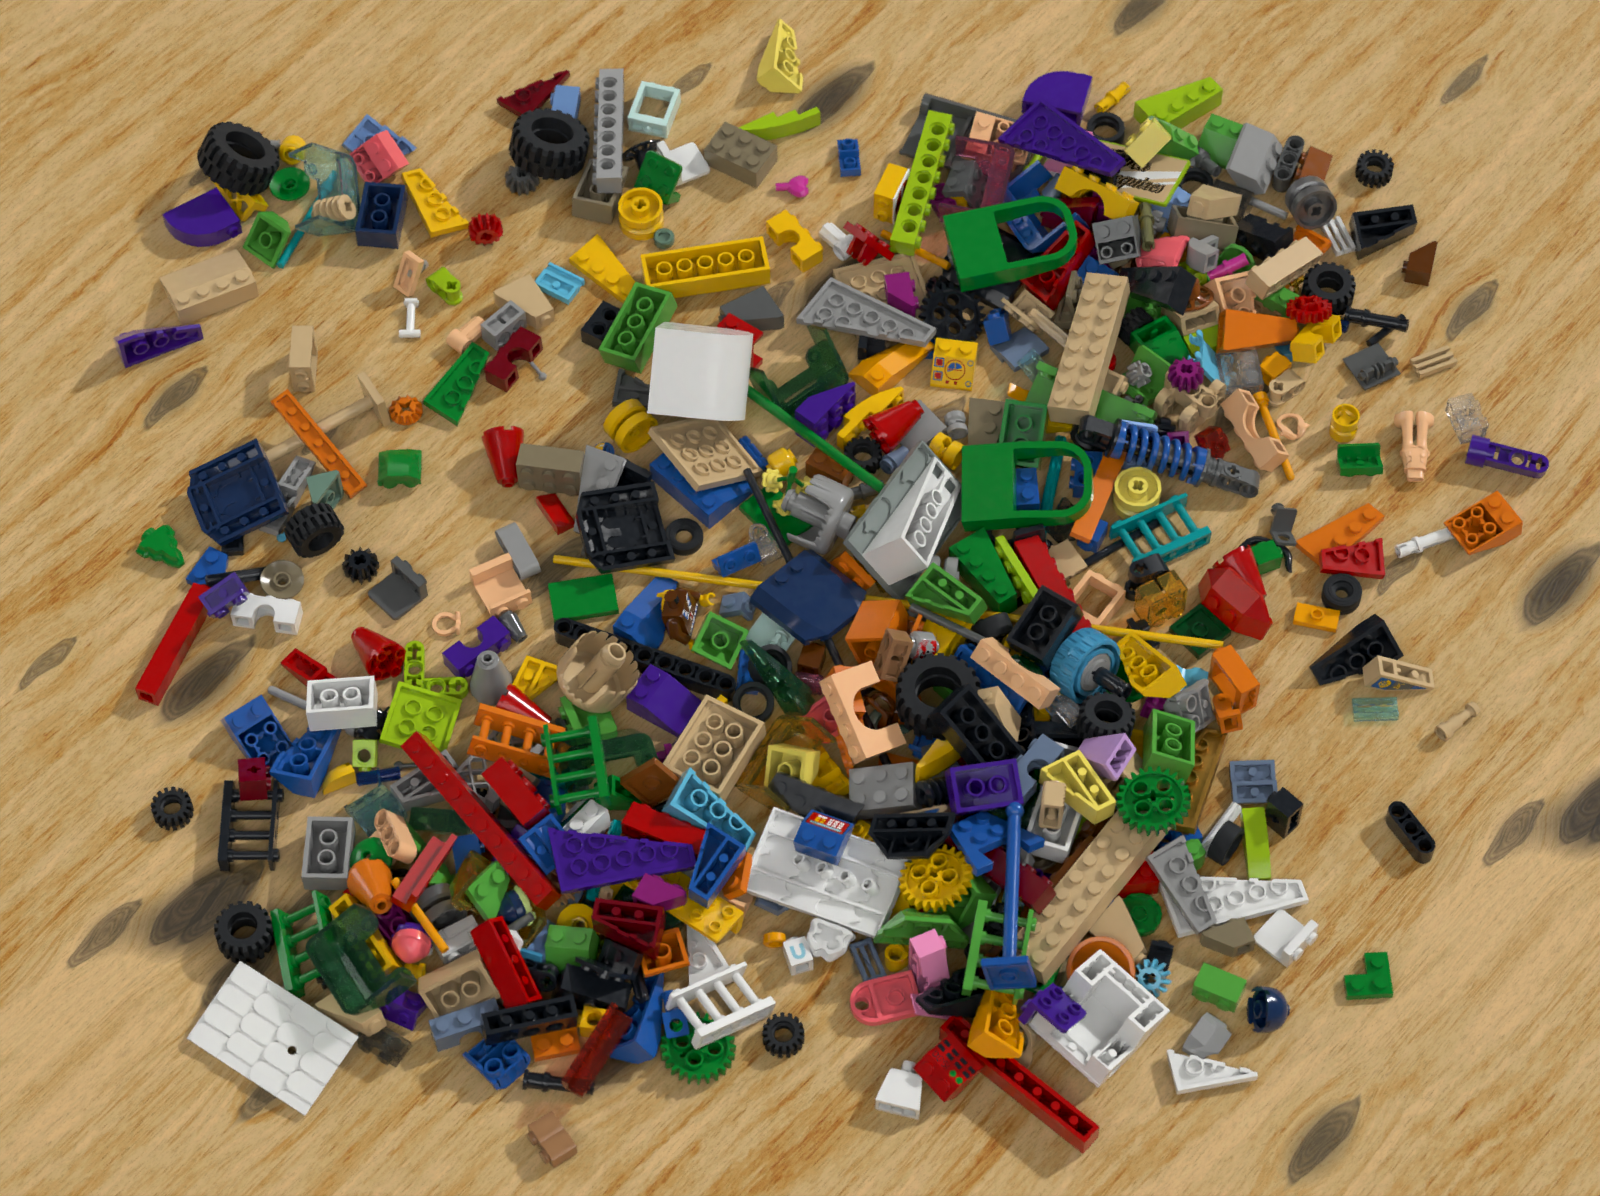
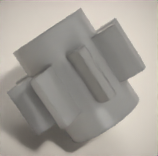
(1159, 221)
(1138, 374)

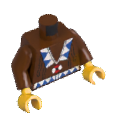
(680, 613)

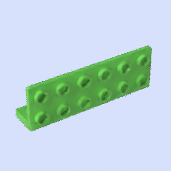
(1109, 406)

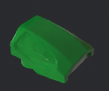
(400, 468)

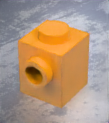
(1274, 366)

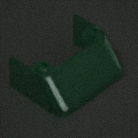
(824, 373)

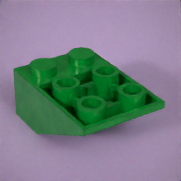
(1161, 338)

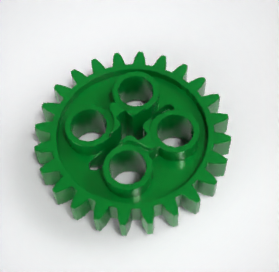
(1155, 818)
(709, 1063)

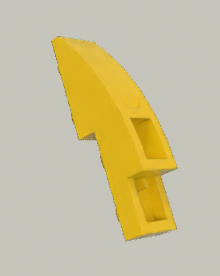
(853, 419)

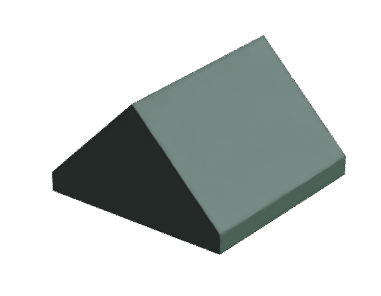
(326, 488)

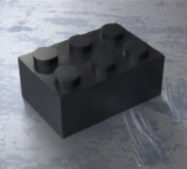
(1044, 626)

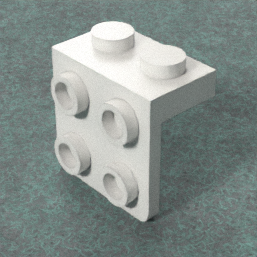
(689, 158)
(1285, 937)

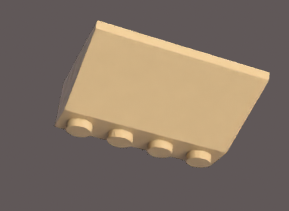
(209, 286)
(716, 745)

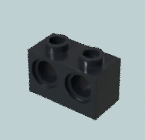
(599, 324)

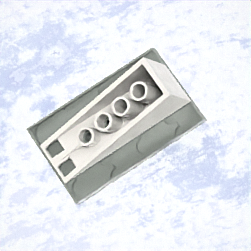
(907, 521)

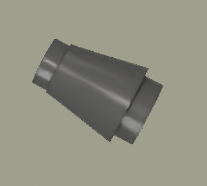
(514, 626)

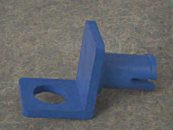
(671, 1016)

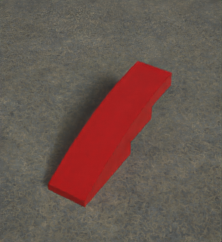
(304, 667)

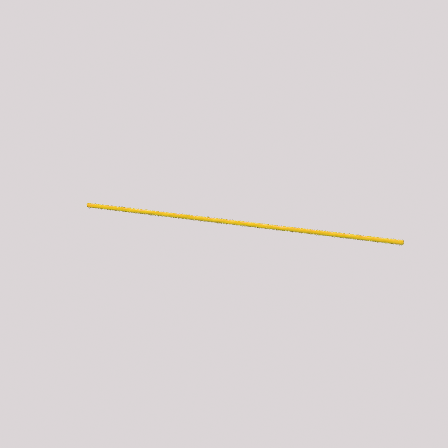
(751, 584)

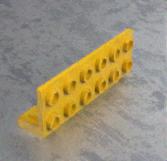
(710, 922)

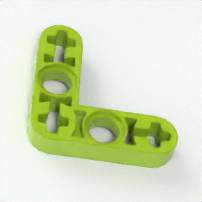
(428, 683)

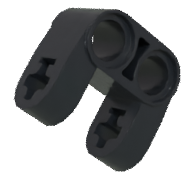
(1149, 569)

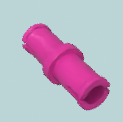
(1228, 267)

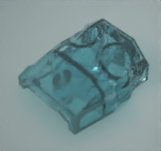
(367, 806)

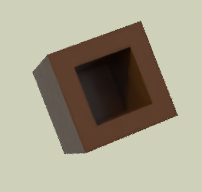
(812, 658)

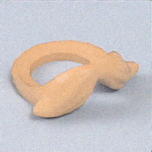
(1285, 431)

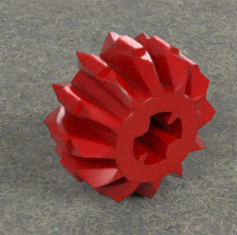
(485, 229)

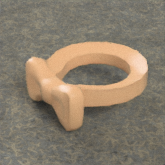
(455, 629)

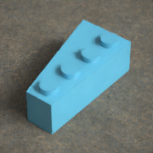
(697, 804)

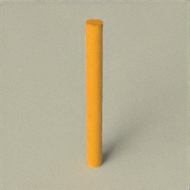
(922, 253)
(424, 921)

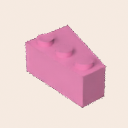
(928, 960)

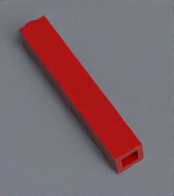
(173, 647)

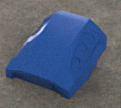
(499, 1062)

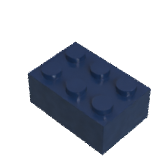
(381, 215)

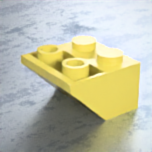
(1147, 142)

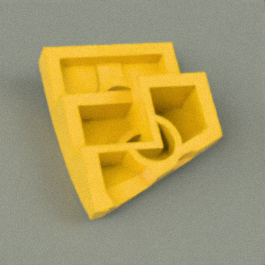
(830, 776)

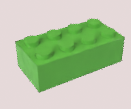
(633, 330)

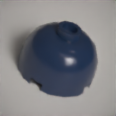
(1267, 1009)

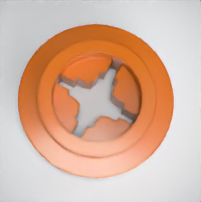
(406, 417)

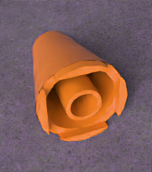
(371, 884)

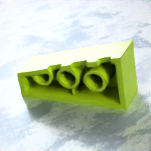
(1181, 104)

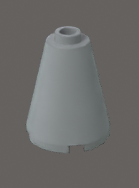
(489, 678)

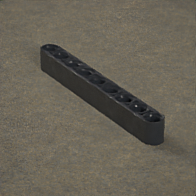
(658, 658)

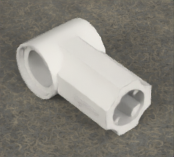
(836, 239)

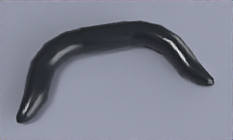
(1286, 552)

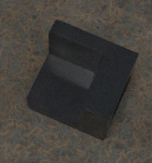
(869, 346)

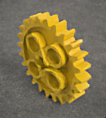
(935, 885)

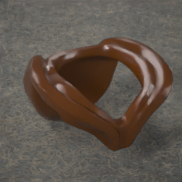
(888, 717)

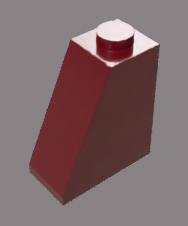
(1084, 206)

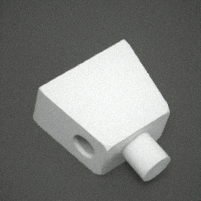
(901, 1092)

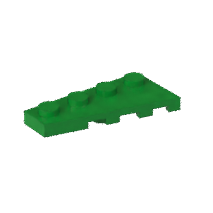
(456, 387)

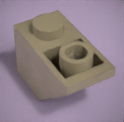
(1230, 938)

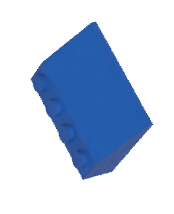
(706, 505)

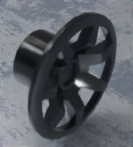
(638, 155)

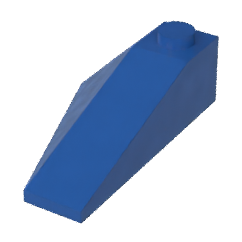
(643, 616)
(306, 762)
(644, 1033)

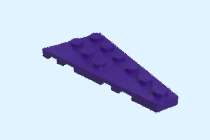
(604, 859)

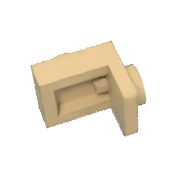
(1115, 383)

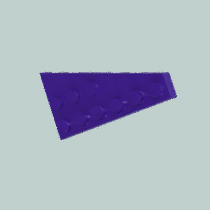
(1057, 137)

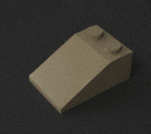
(594, 205)

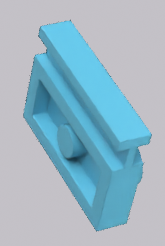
(559, 283)

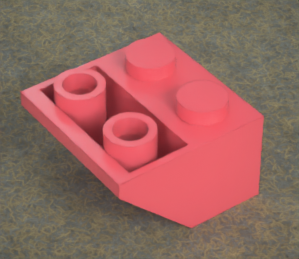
(379, 158)

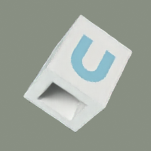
(797, 955)

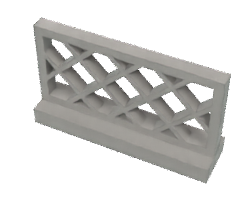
(492, 799)

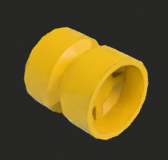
(1344, 423)
(946, 450)

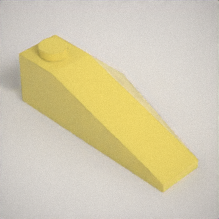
(779, 63)

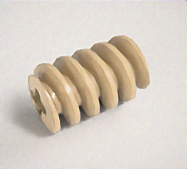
(336, 208)

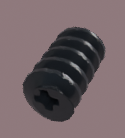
(932, 792)

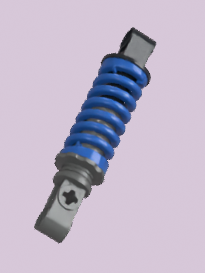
(1168, 455)

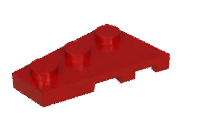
(1357, 560)

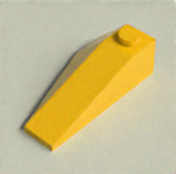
(1148, 669)

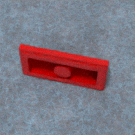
(555, 513)

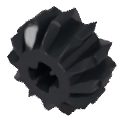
(360, 565)

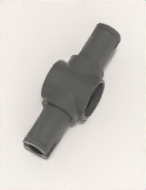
(1204, 162)

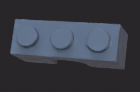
(1039, 754)
(450, 1028)

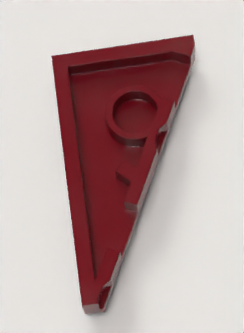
(533, 95)

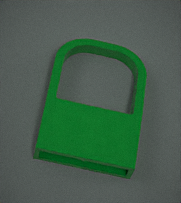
(979, 249)
(991, 485)

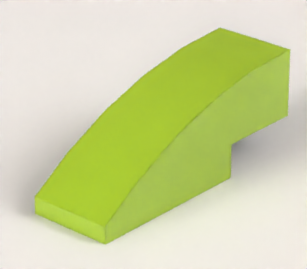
(1256, 843)

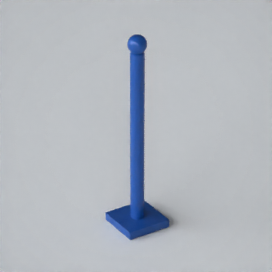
(1010, 970)

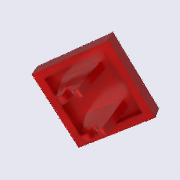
(866, 244)

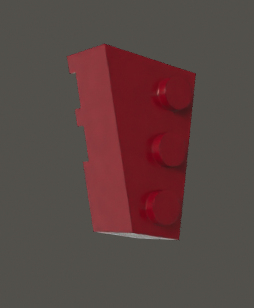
(630, 924)

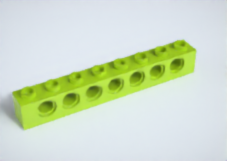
(921, 183)

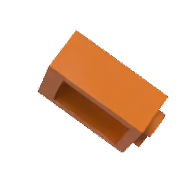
(1234, 678)

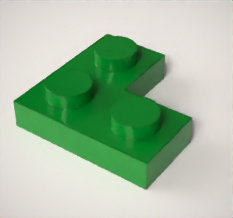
(1374, 983)

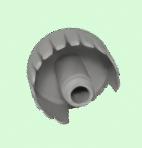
(825, 508)

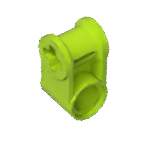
(445, 286)

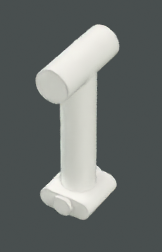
(410, 332)

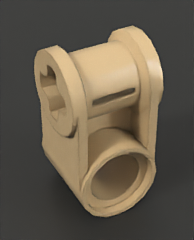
(1284, 388)

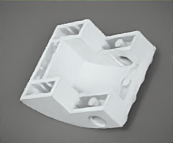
(1116, 1021)

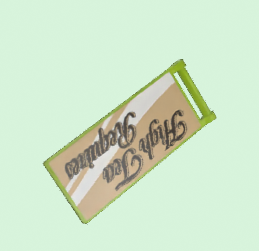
(1150, 184)

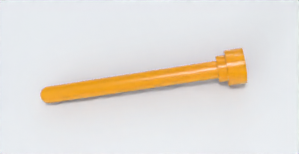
(1263, 400)

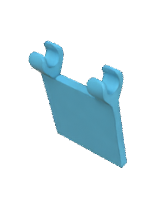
(1205, 356)

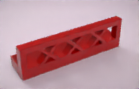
(422, 872)

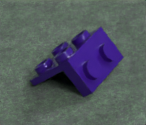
(224, 595)
(1054, 1007)

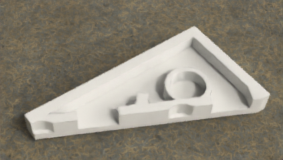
(703, 957)
(1199, 1074)

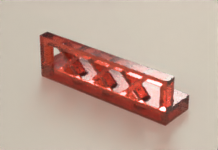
(596, 1051)

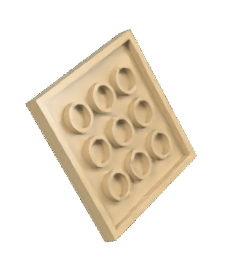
(870, 278)
(704, 452)

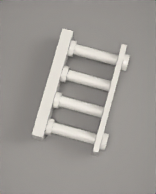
(722, 1024)

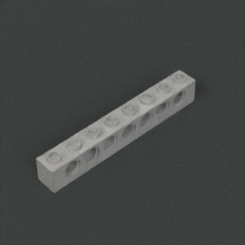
(610, 131)

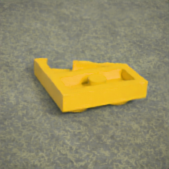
(535, 676)

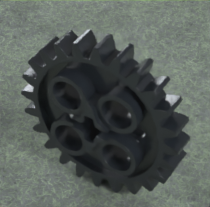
(963, 304)

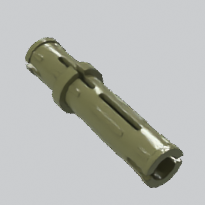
(1146, 222)

